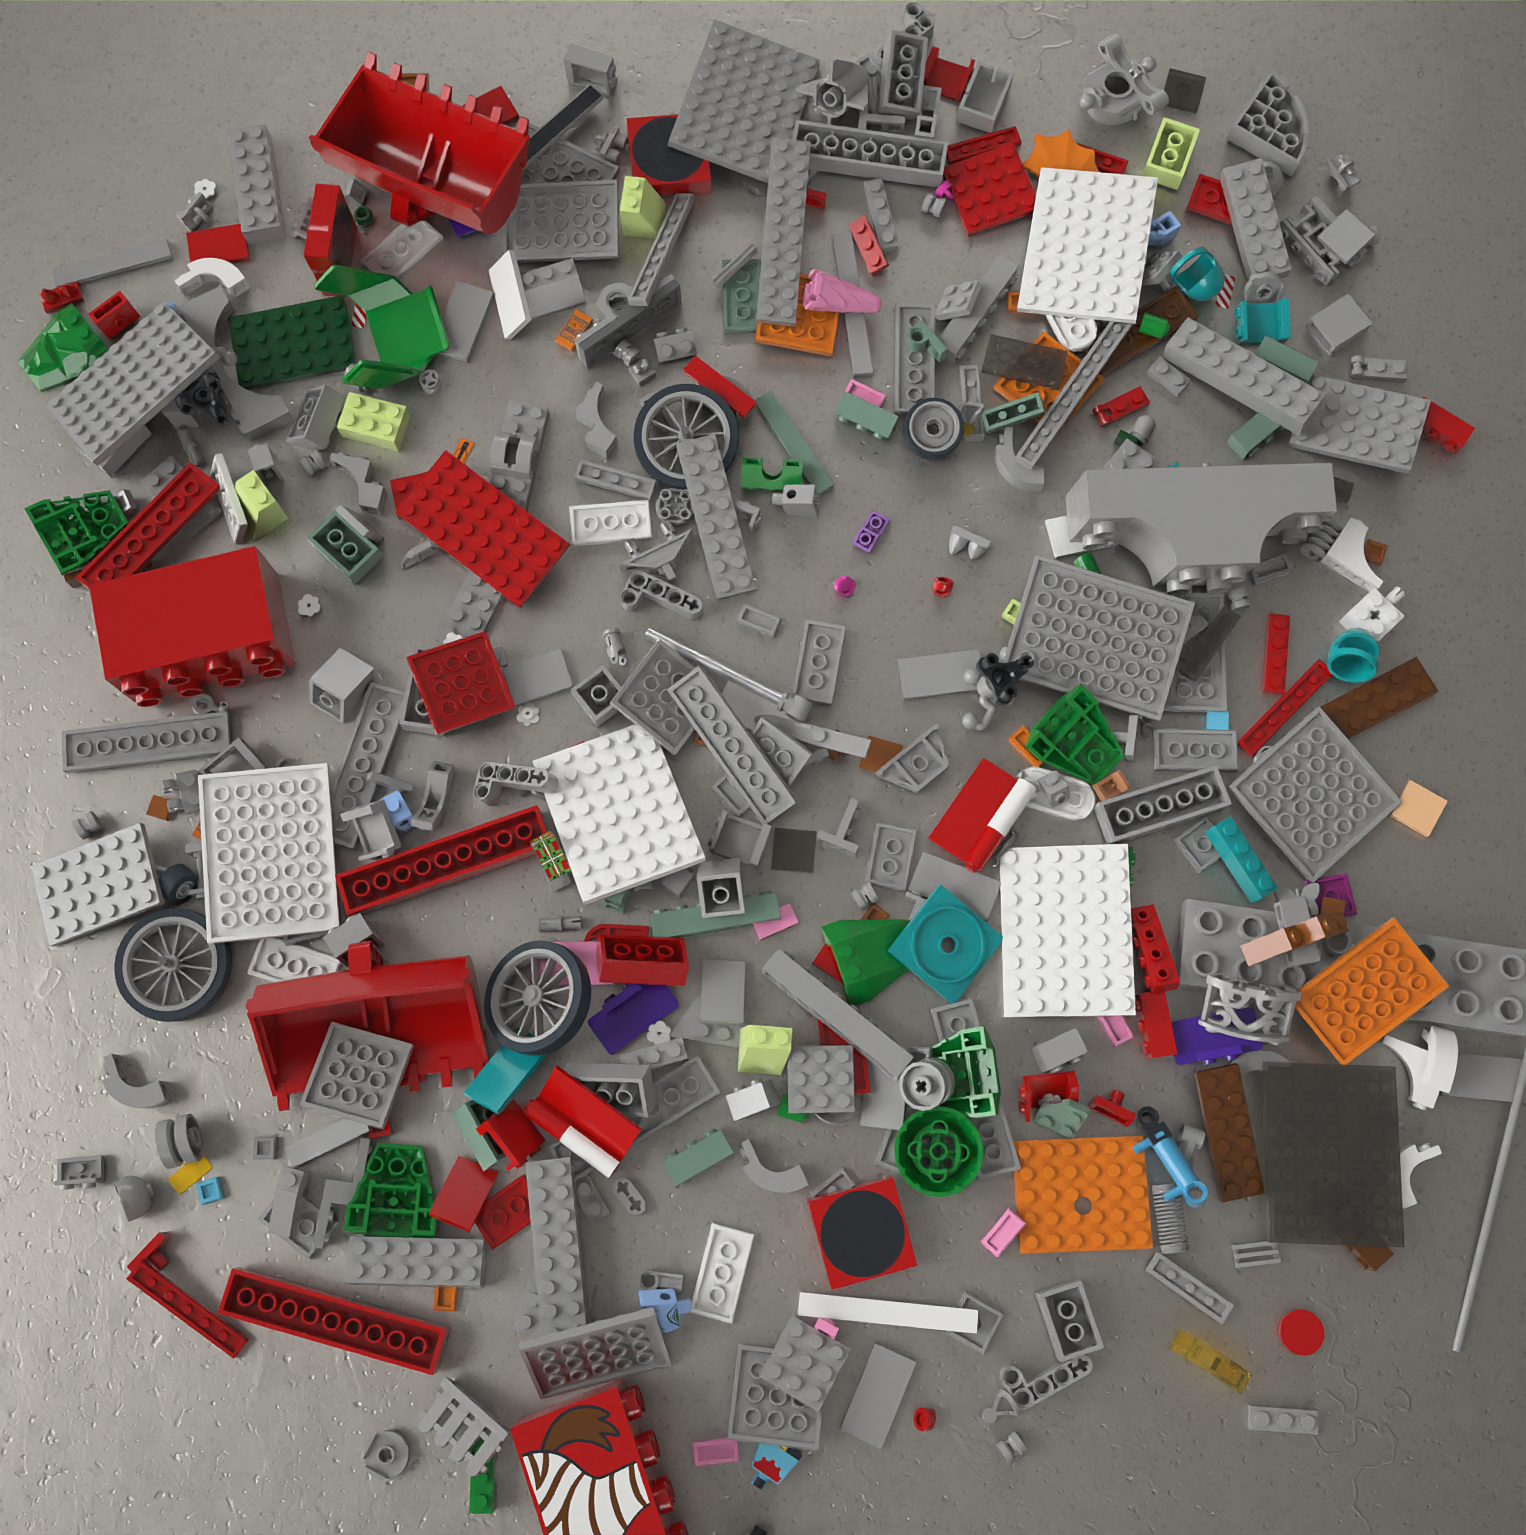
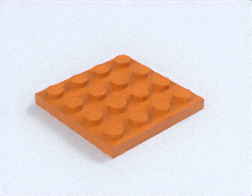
(812, 332)
(1015, 390)

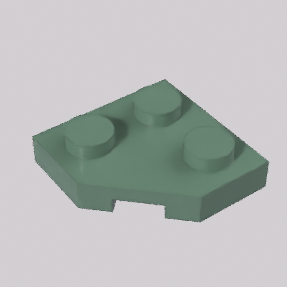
(1062, 1117)

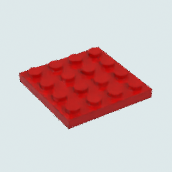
(990, 189)
(460, 682)

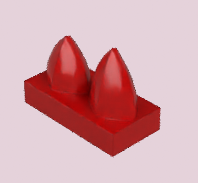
(61, 297)

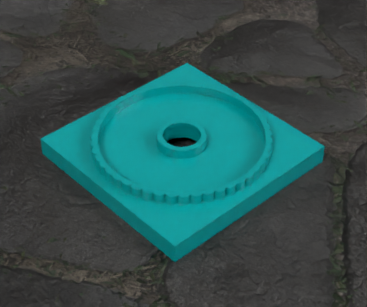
(921, 949)

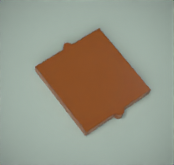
(879, 754)

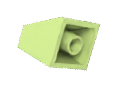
(641, 209)
(258, 506)
(764, 1049)

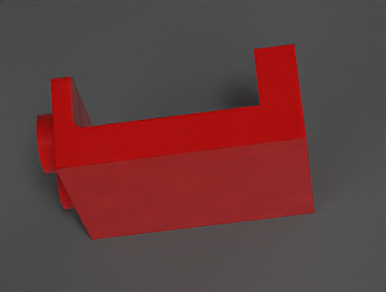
(513, 1134)

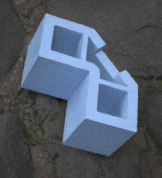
(1163, 229)

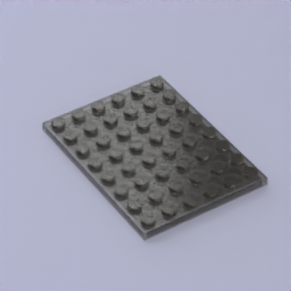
(1332, 1154)

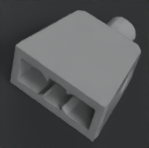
(799, 500)

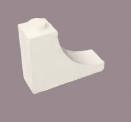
(1348, 556)
(1415, 1062)

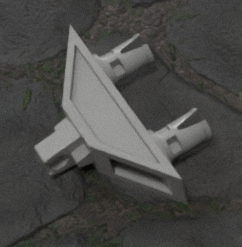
(661, 558)

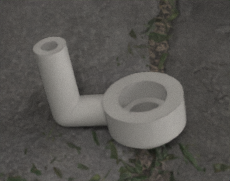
(208, 701)

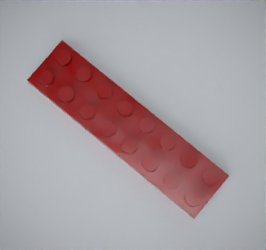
(152, 527)

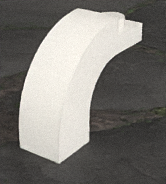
(212, 270)
(1441, 1058)
(1409, 1159)

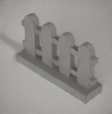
(476, 1428)

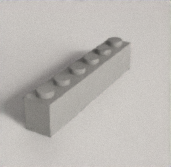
(994, 287)

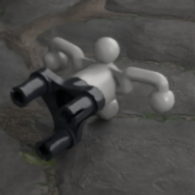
(203, 391)
(994, 685)

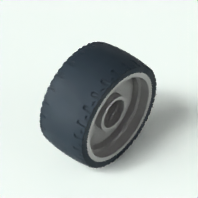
(939, 414)

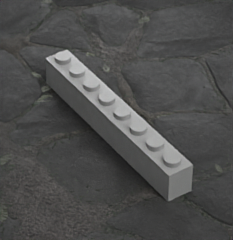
(837, 1014)

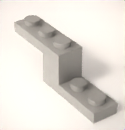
(340, 1193)

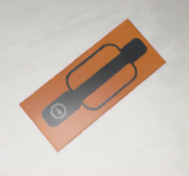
(463, 449)

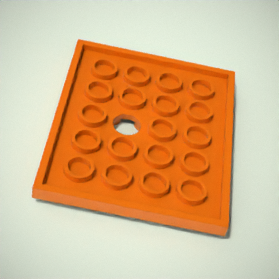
(1095, 1168)

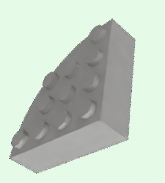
(1273, 125)

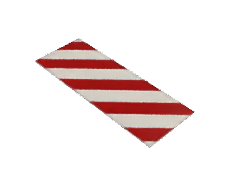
(1224, 296)
(359, 317)

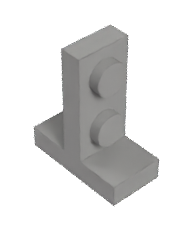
(881, 123)
(844, 831)

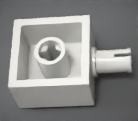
(1375, 613)

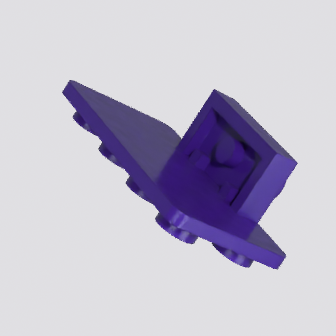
(631, 1014)
(1198, 1044)

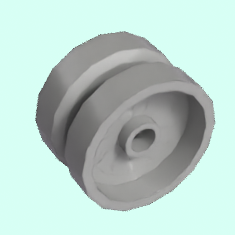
(927, 1084)
(179, 1141)

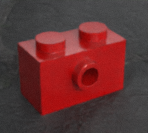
(114, 315)

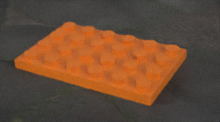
(1369, 991)

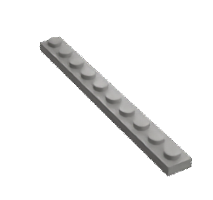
(1072, 394)

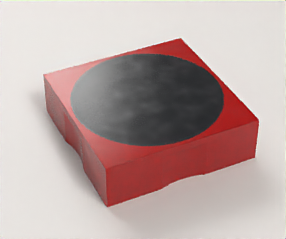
(662, 166)
(330, 232)
(862, 1232)

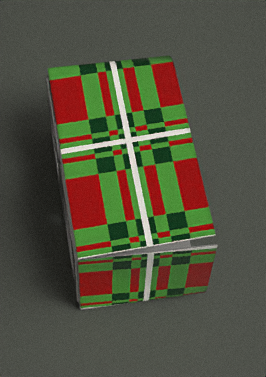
(550, 856)

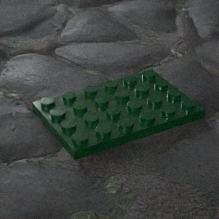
(292, 342)

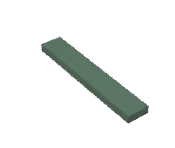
(793, 442)

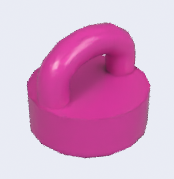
(944, 190)
(844, 585)

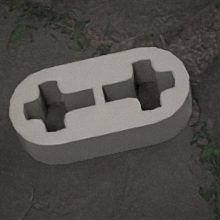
(624, 1199)

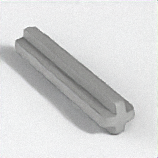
(733, 266)

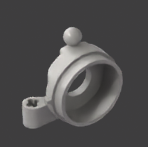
(1122, 108)

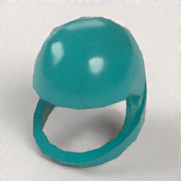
(1202, 279)
(1353, 656)

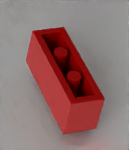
(1446, 428)
(1155, 1025)

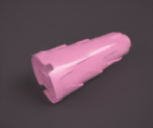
(836, 295)

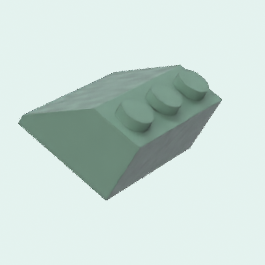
(484, 1147)

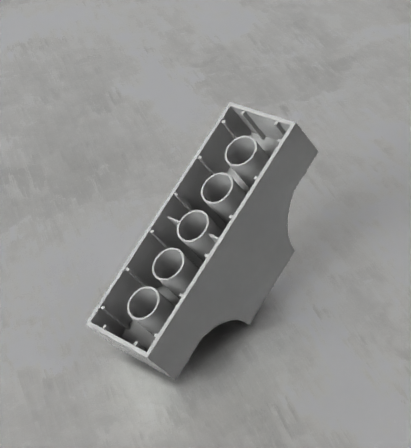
(1199, 520)

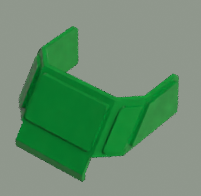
(402, 323)

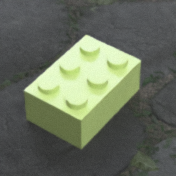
(1171, 153)
(373, 421)

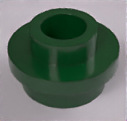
(363, 211)

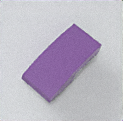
(871, 531)

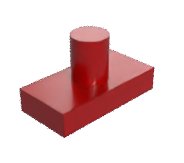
(1112, 1108)
(151, 1252)

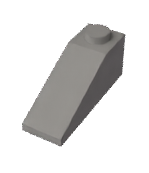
(287, 1200)

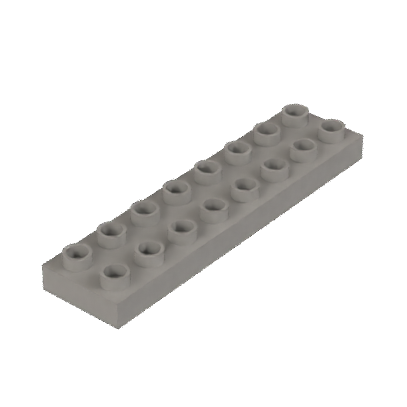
(1483, 979)

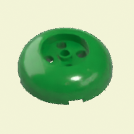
(964, 1152)

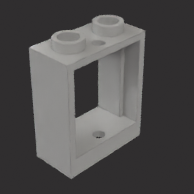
(590, 67)
(243, 748)

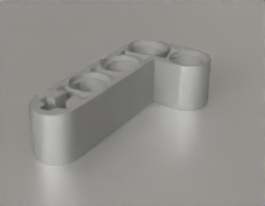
(918, 22)
(663, 599)
(495, 776)
(1049, 1376)

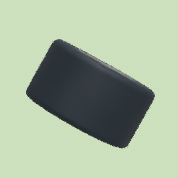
(176, 883)

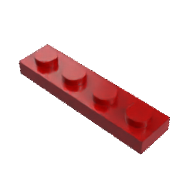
(1276, 654)

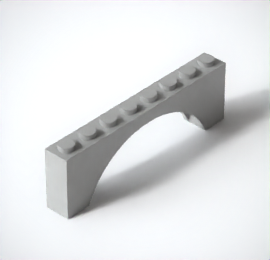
(256, 412)

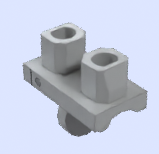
(607, 143)
(1343, 172)
(195, 211)

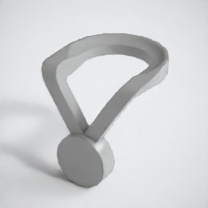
(990, 1414)

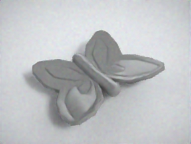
(1310, 893)

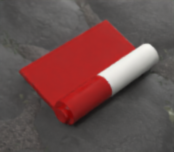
(982, 815)
(583, 1122)

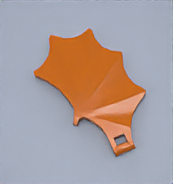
(1059, 153)

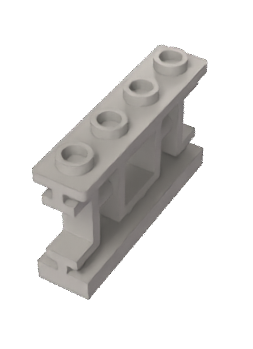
(1306, 248)

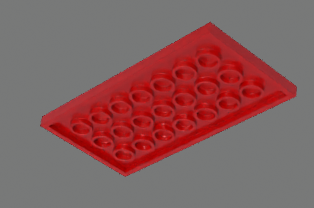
(483, 529)

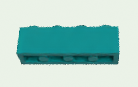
(1241, 859)

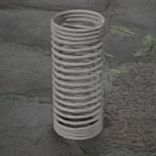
(1177, 1247)

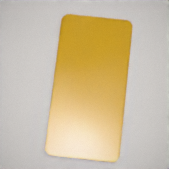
(189, 1174)

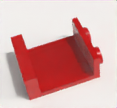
(947, 75)
(1036, 1086)

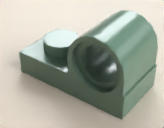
(928, 340)

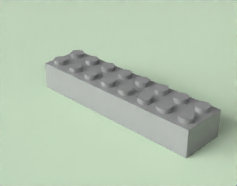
(873, 153)
(1244, 376)
(556, 1245)

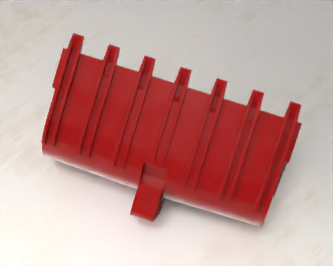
(425, 149)
(414, 1002)

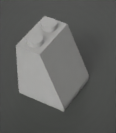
(340, 684)
(721, 887)

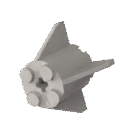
(838, 91)

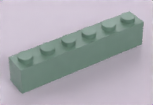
(689, 921)

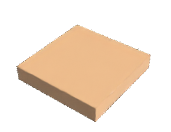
(1418, 808)

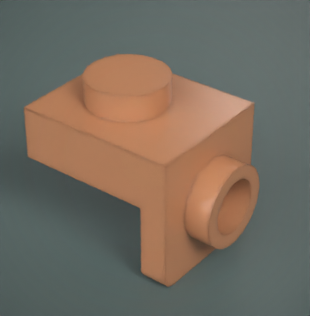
(1111, 786)

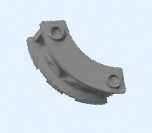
(1228, 986)

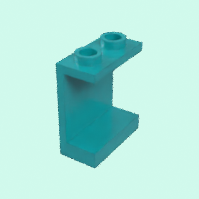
(1263, 320)

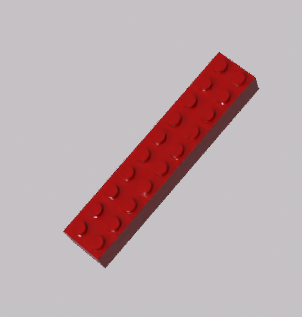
(441, 862)
(334, 1320)

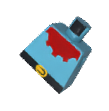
(773, 1463)

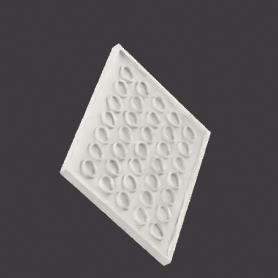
(1088, 245)
(619, 813)
(268, 853)
(1067, 931)

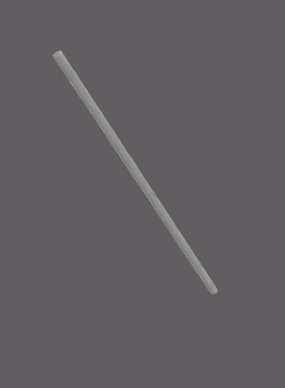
(1491, 1208)

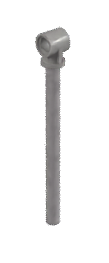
(795, 707)

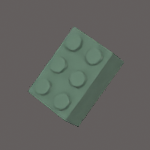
(345, 547)

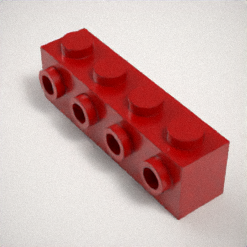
(1153, 950)

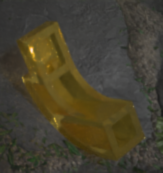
(1211, 1361)

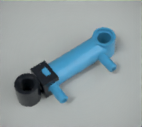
(1160, 1139)

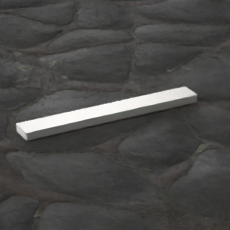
(888, 1312)

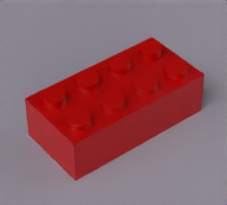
(642, 960)

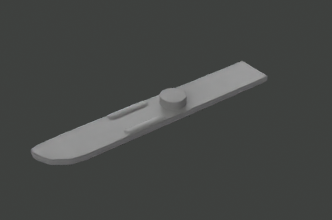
(821, 737)

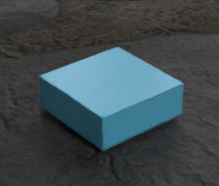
(1217, 720)
(210, 1190)

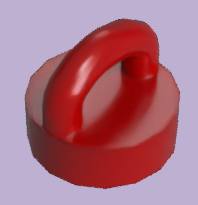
(943, 584)
(924, 1419)

